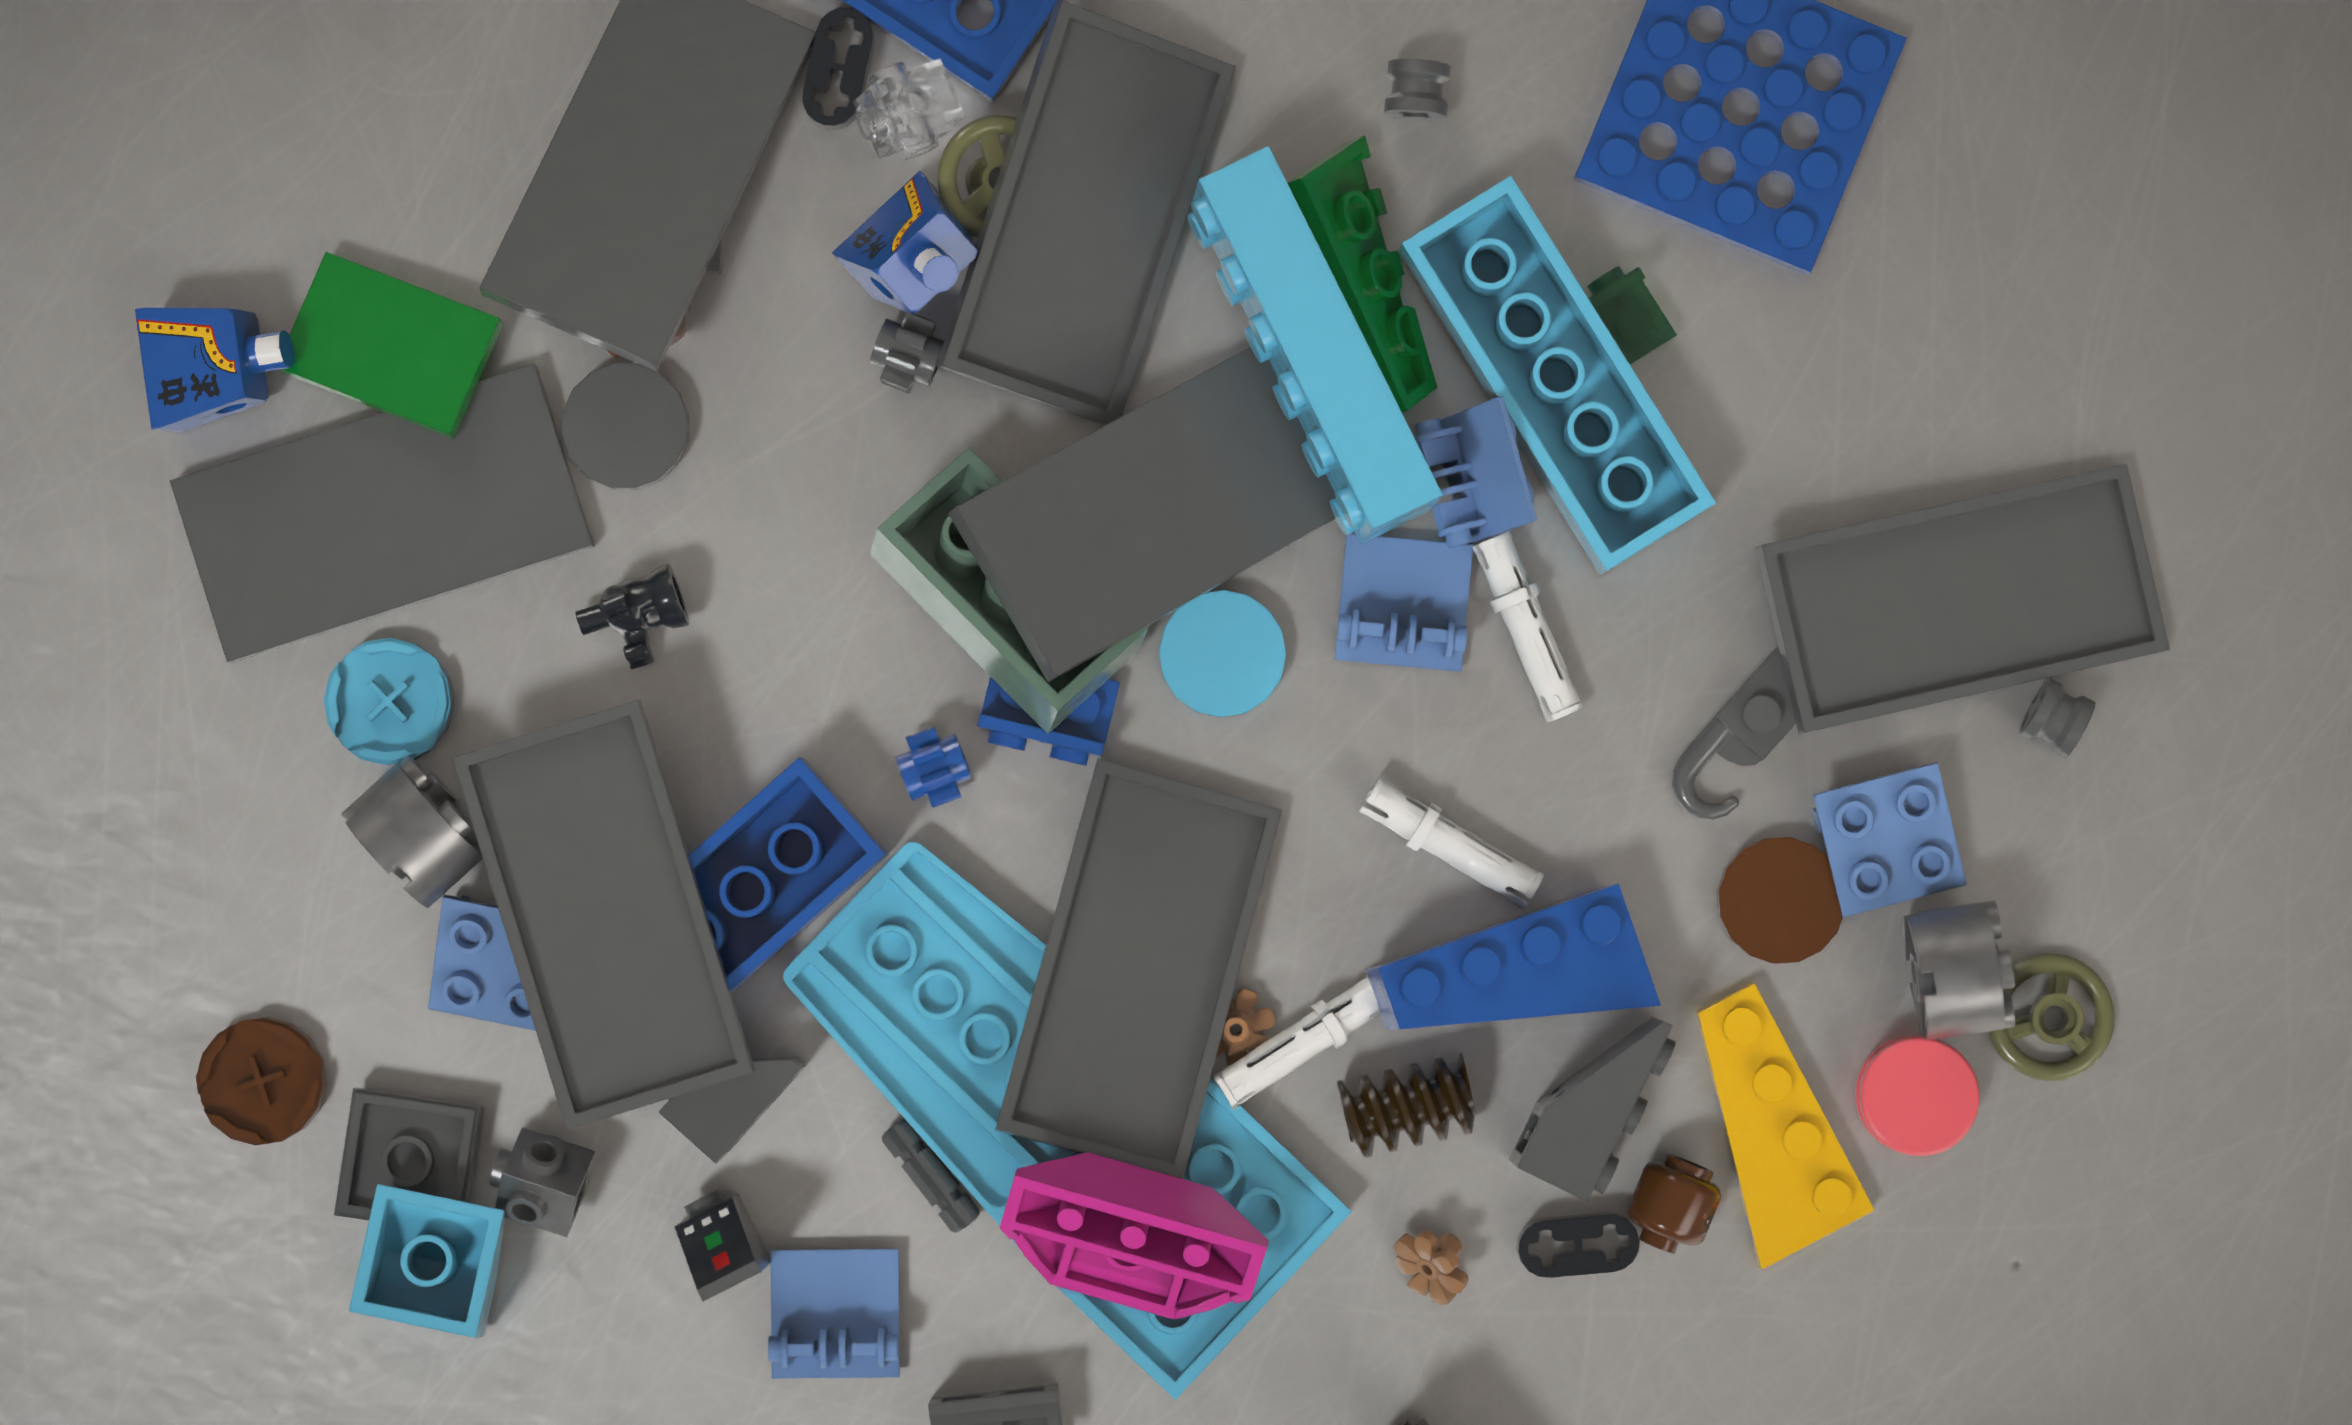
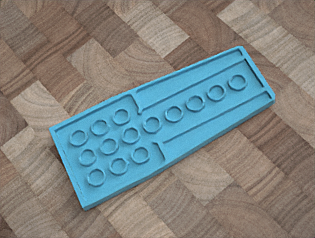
(931, 1003)

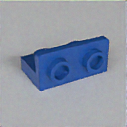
(1071, 741)

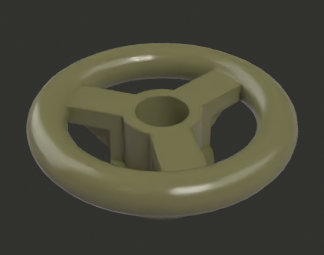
(977, 177)
(2087, 1049)

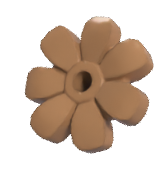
(1252, 1023)
(1432, 1264)

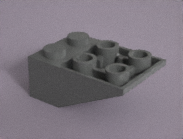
(1580, 1120)

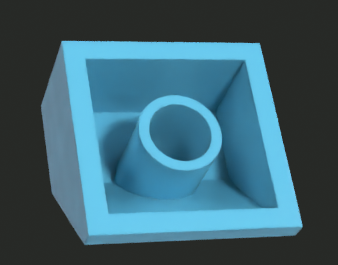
(429, 1261)

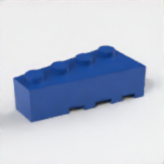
(1538, 964)

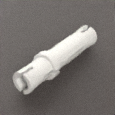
(1531, 635)
(1441, 837)
(1291, 1048)

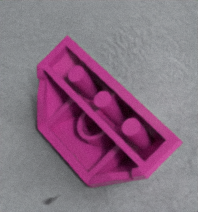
(1132, 1235)

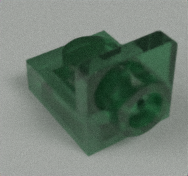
(1630, 313)

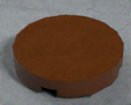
(1779, 900)
(261, 1081)

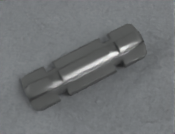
(931, 1176)

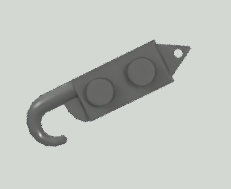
(1739, 733)

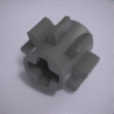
(907, 352)

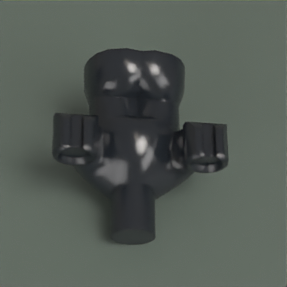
(636, 607)

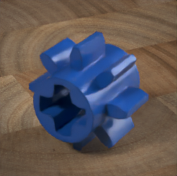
(933, 767)

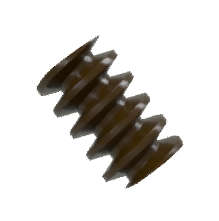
(1408, 1106)

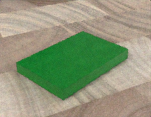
(391, 345)

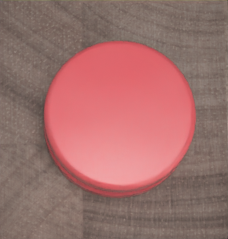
(1916, 1095)

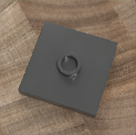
(405, 1145)

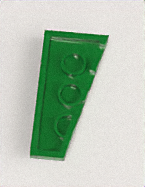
(1348, 232)

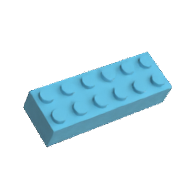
(1313, 346)
(1560, 374)

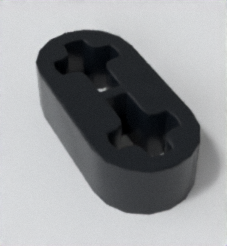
(823, 65)
(1579, 1260)

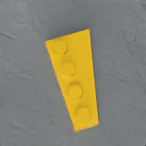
(1782, 1147)

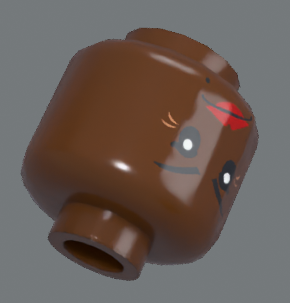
(1674, 1203)

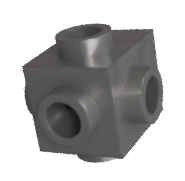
(542, 1181)

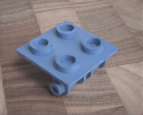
(1481, 473)
(1404, 603)
(1889, 839)
(476, 966)
(834, 1313)

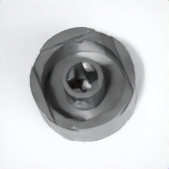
(415, 830)
(1958, 970)

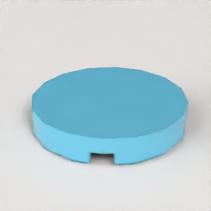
(1222, 654)
(389, 701)

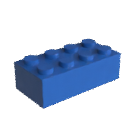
(779, 867)

